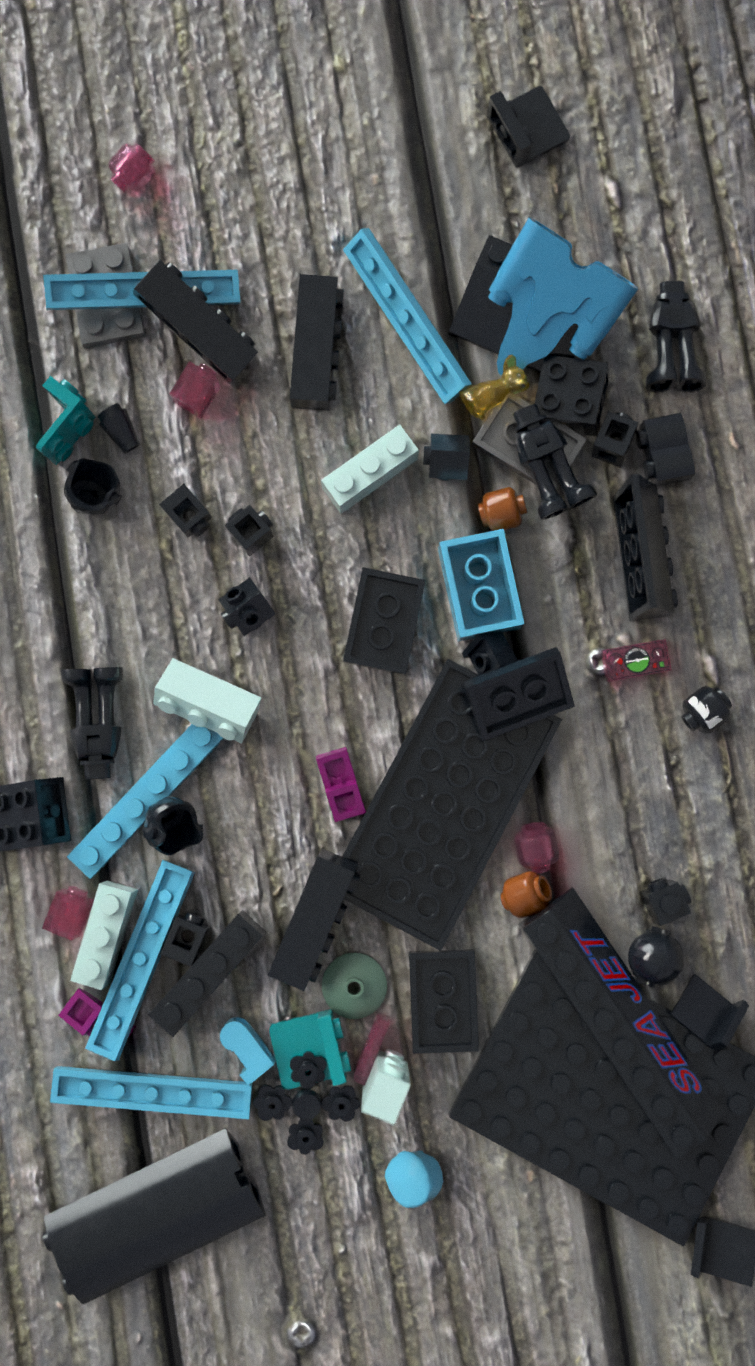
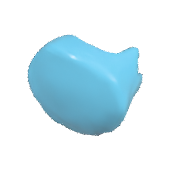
(413, 1178)

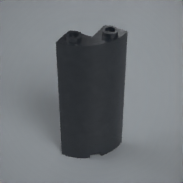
(152, 1217)

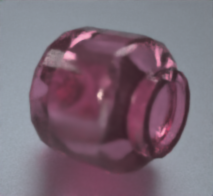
(131, 167)
(537, 847)

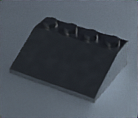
(485, 322)
(643, 550)

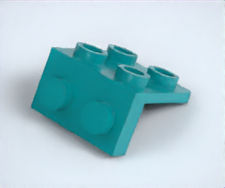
(69, 426)
(312, 1033)

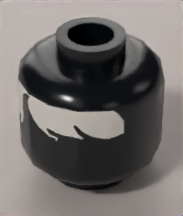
(706, 709)

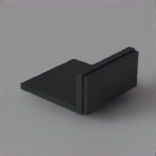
(708, 1014)
(724, 1251)

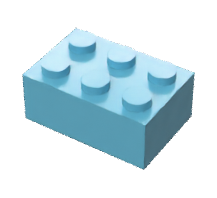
(480, 584)

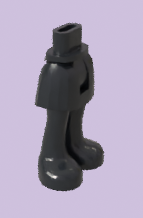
(674, 318)
(537, 442)
(96, 742)

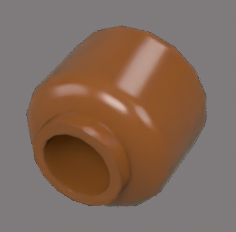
(502, 509)
(526, 894)

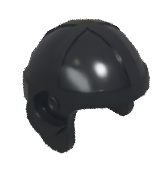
(91, 487)
(172, 826)
(655, 957)

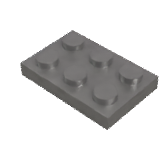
(110, 324)
(498, 439)

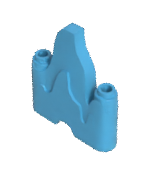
(552, 295)

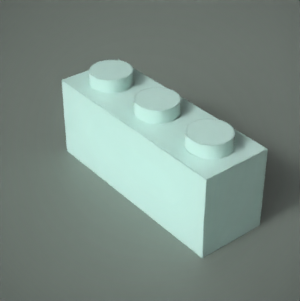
(370, 469)
(206, 701)
(104, 935)
(386, 1086)

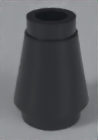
(119, 427)

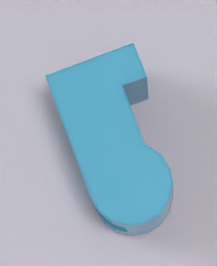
(244, 1041)

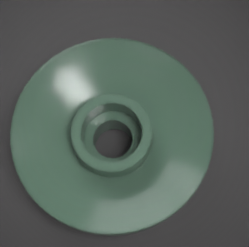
(359, 969)

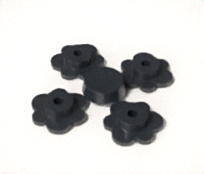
(306, 1103)

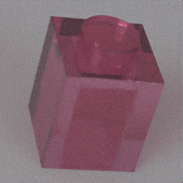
(195, 389)
(68, 912)

